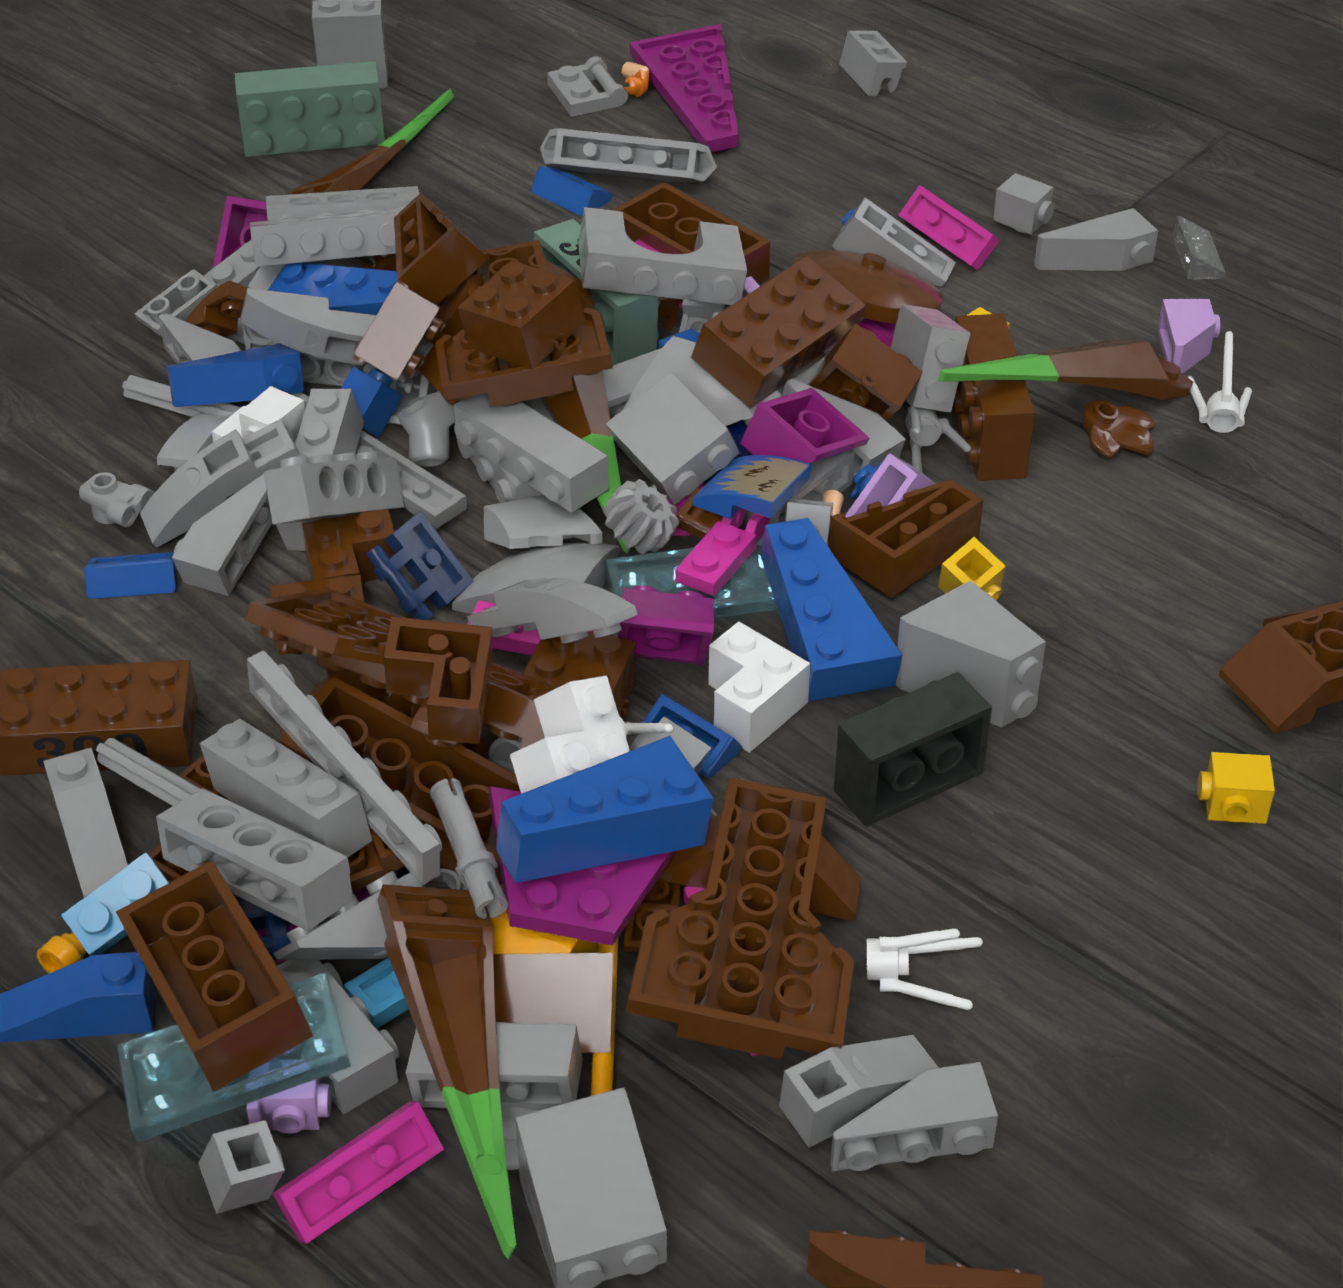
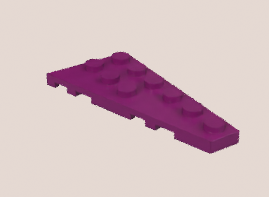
(694, 81)

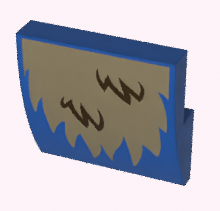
(755, 484)

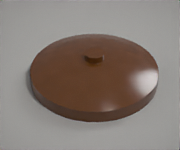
(877, 282)

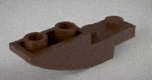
(895, 1262)

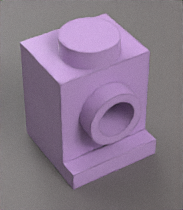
(293, 1108)

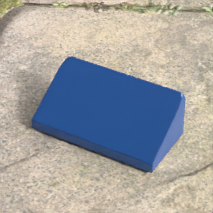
(568, 190)
(130, 575)
(722, 745)

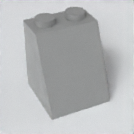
(979, 640)
(590, 1190)

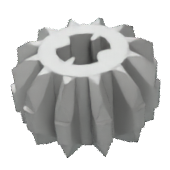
(640, 516)

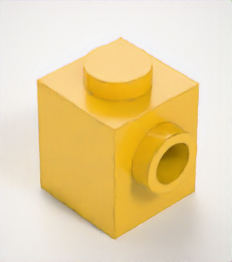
(975, 564)
(1237, 787)

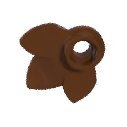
(1117, 427)

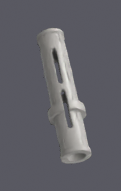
(474, 862)

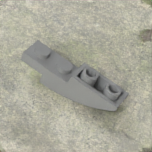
(193, 287)
(305, 324)
(212, 477)
(555, 609)

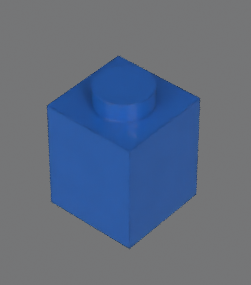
(373, 397)

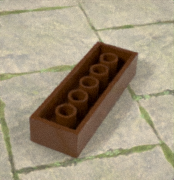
(411, 762)

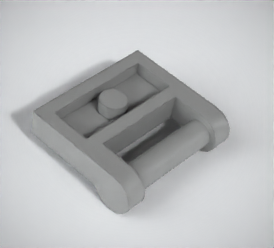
(579, 95)

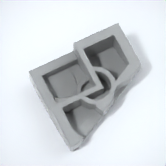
(536, 523)

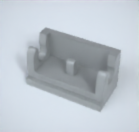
(871, 60)

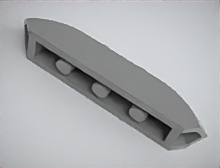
(627, 156)

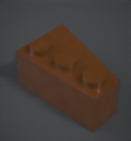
(433, 251)

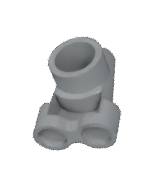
(114, 500)

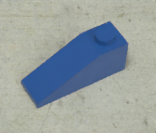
(236, 376)
(81, 1000)

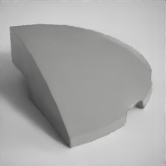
(676, 358)
(570, 562)

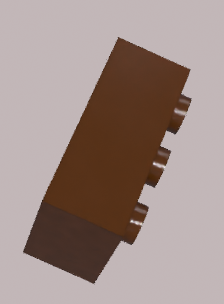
(907, 538)

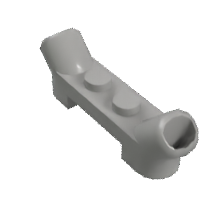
(428, 425)

